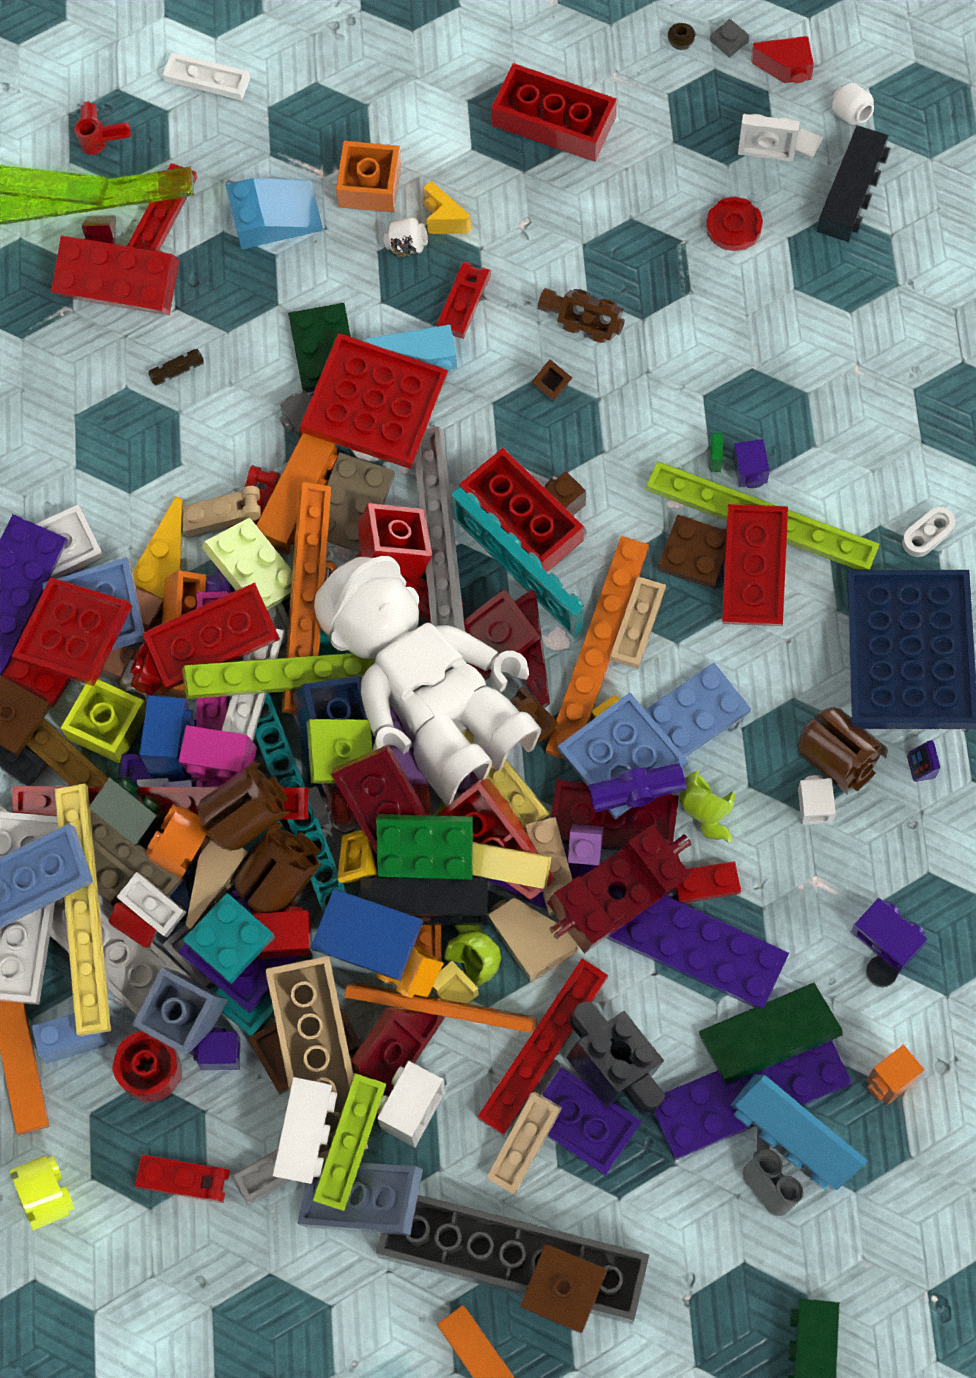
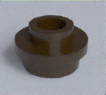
(681, 42)

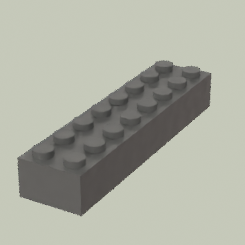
(506, 1252)

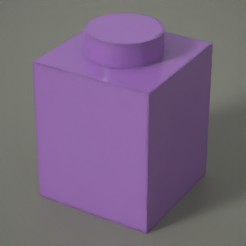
(585, 844)

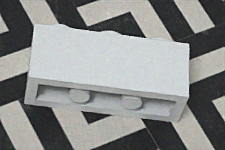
(304, 1130)

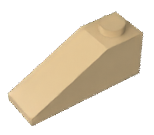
(213, 879)

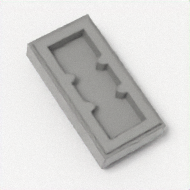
(258, 1178)

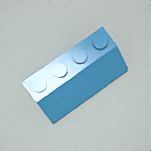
(797, 1132)

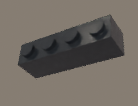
(852, 184)
(432, 898)

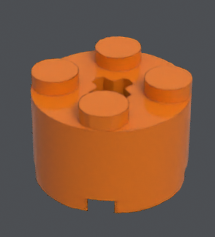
(179, 841)

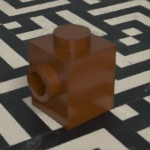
(567, 492)

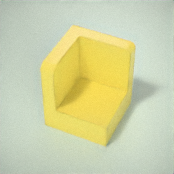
(454, 985)

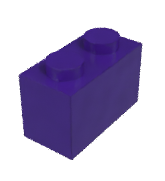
(889, 934)

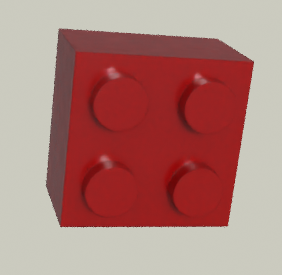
(397, 534)

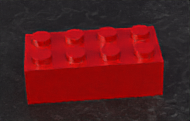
(554, 112)
(115, 275)
(525, 508)

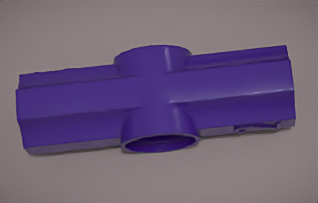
(637, 787)

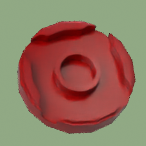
(734, 224)

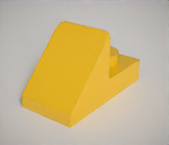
(447, 214)
(356, 858)

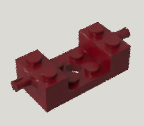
(646, 872)

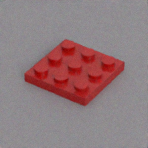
(72, 631)

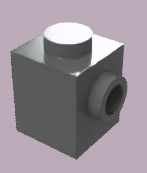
(293, 412)

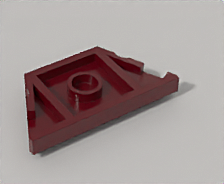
(392, 1042)

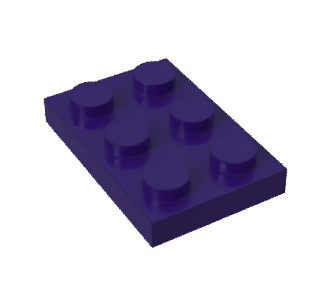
(587, 1127)

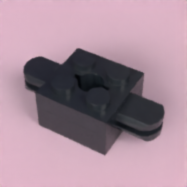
(605, 1069)

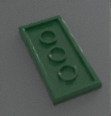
(770, 1033)

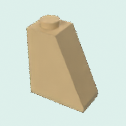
(529, 938)

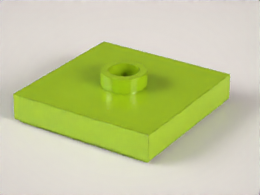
(334, 744)

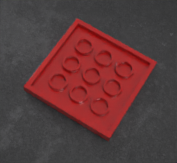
(374, 401)

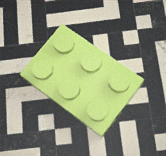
(249, 558)

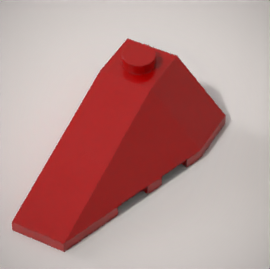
(494, 824)

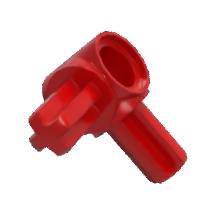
(92, 133)

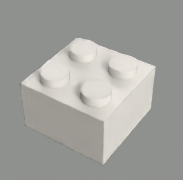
(410, 1103)

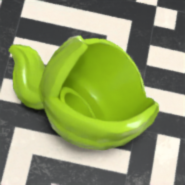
(706, 807)
(476, 951)

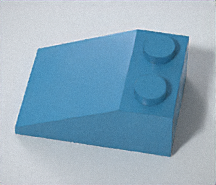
(273, 210)

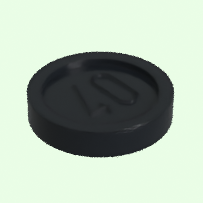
(880, 972)

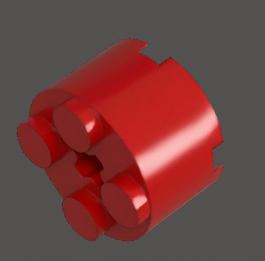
(131, 1073)

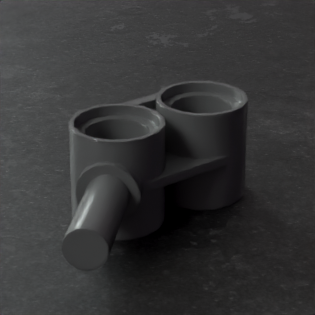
(771, 1183)

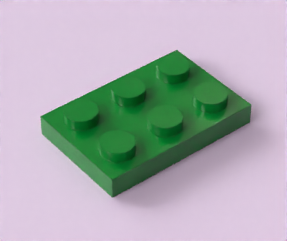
(425, 846)

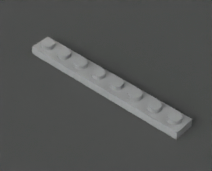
(435, 499)

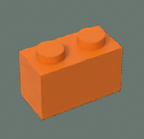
(894, 1075)

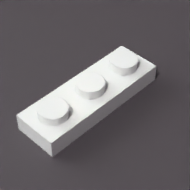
(206, 76)

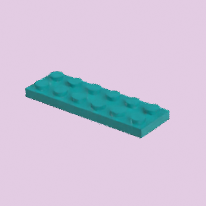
(522, 566)

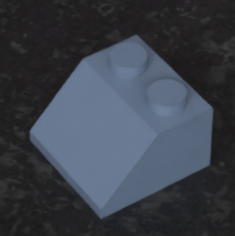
(179, 1011)

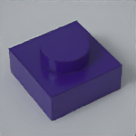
(133, 767)

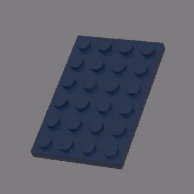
(911, 649)

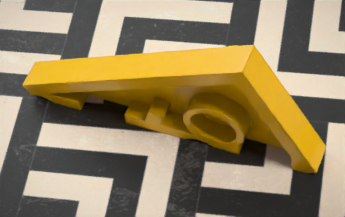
(162, 553)

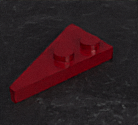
(534, 654)

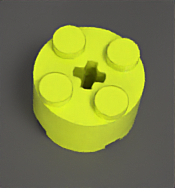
(40, 1191)

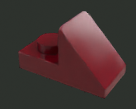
(100, 228)

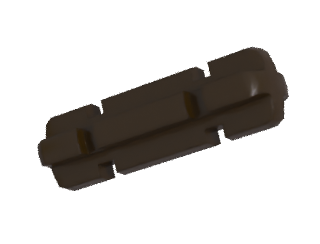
(176, 367)

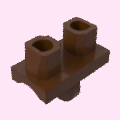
(526, 702)

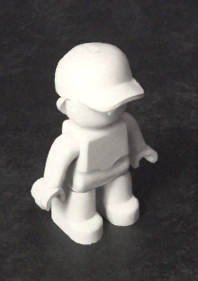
(423, 676)

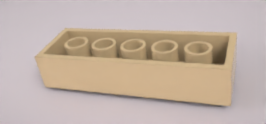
(312, 1030)

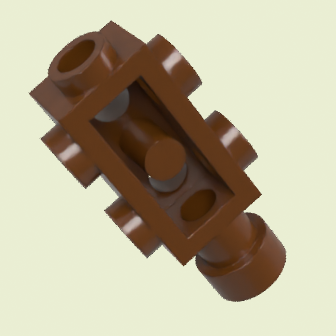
(588, 321)

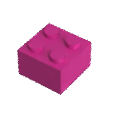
(215, 753)

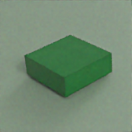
(716, 452)

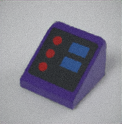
(924, 762)

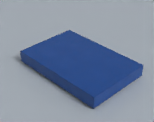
(366, 934)

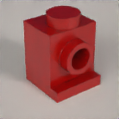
(145, 673)

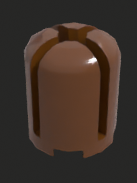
(840, 750)
(242, 808)
(277, 870)

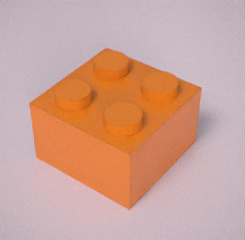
(368, 176)

